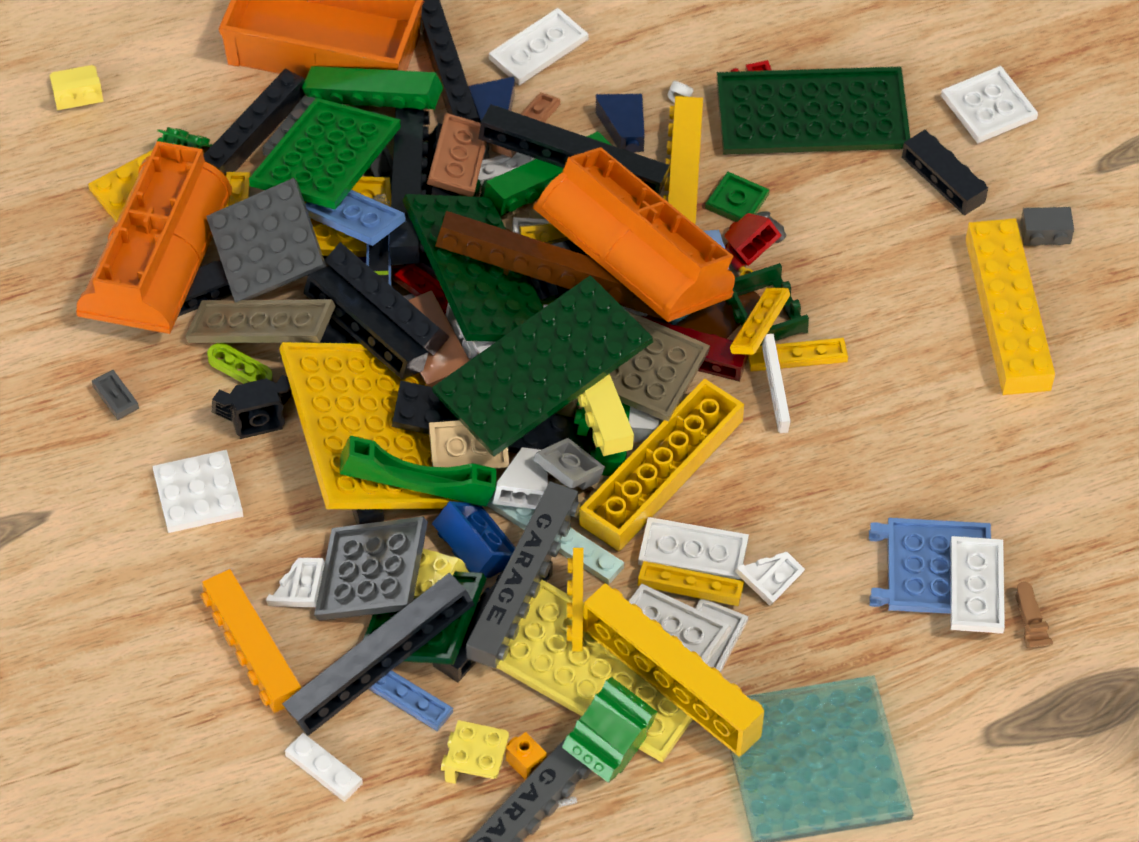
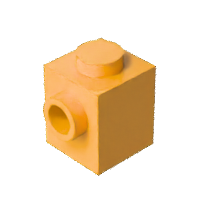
(524, 754)

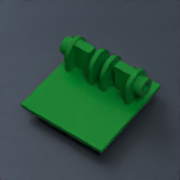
(183, 138)

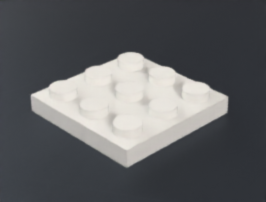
(989, 104)
(197, 491)

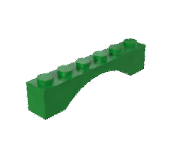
(464, 483)

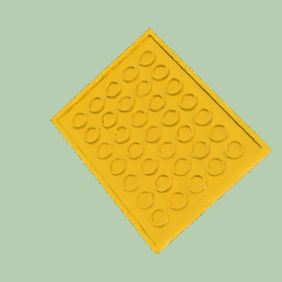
(352, 393)

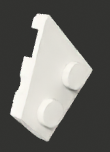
(770, 575)
(300, 585)

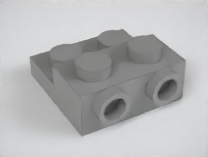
(570, 464)

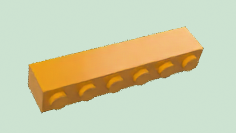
(251, 639)

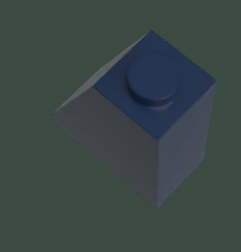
(496, 92)
(622, 119)

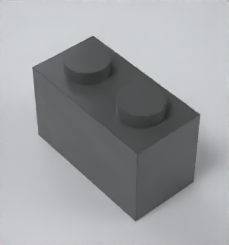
(1047, 226)

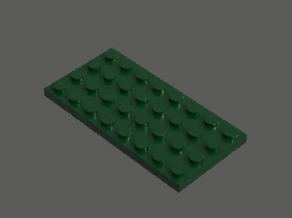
(812, 110)
(482, 296)
(542, 365)

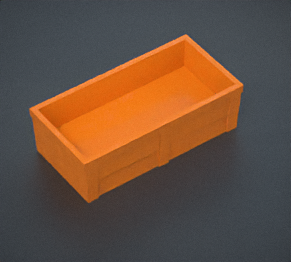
(321, 33)

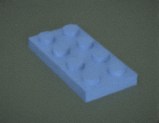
(359, 217)

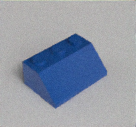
(474, 538)

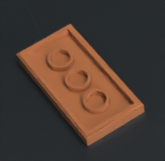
(457, 156)
(451, 354)

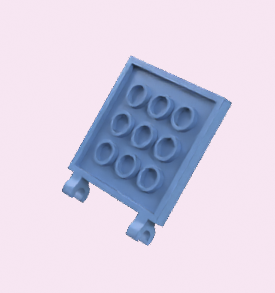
(920, 562)

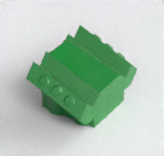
(610, 730)

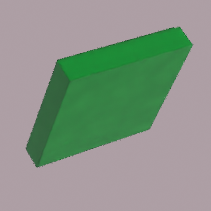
(736, 197)

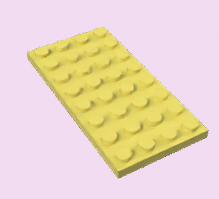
(572, 678)

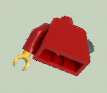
(751, 238)

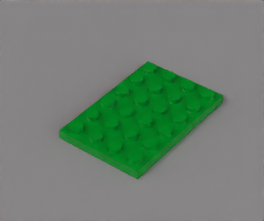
(326, 151)

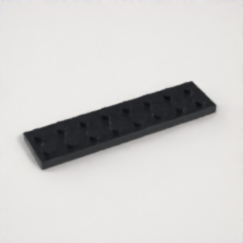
(419, 406)

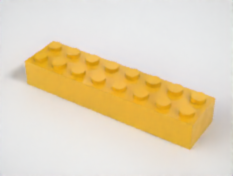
(1009, 307)
(661, 465)
(673, 669)

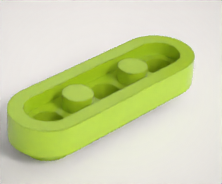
(235, 360)

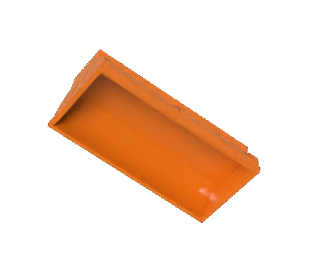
(637, 235)
(157, 241)

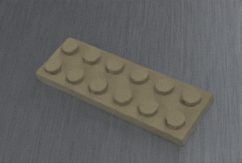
(260, 321)

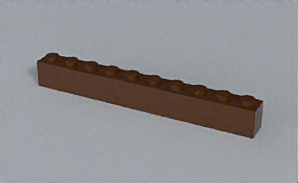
(530, 257)

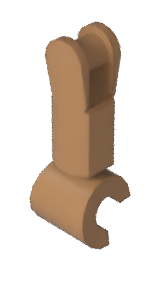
(1035, 629)

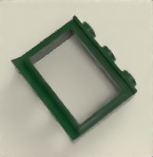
(760, 279)

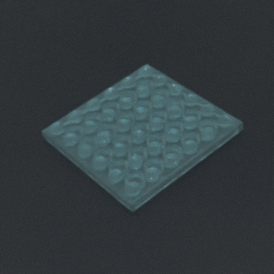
(821, 763)

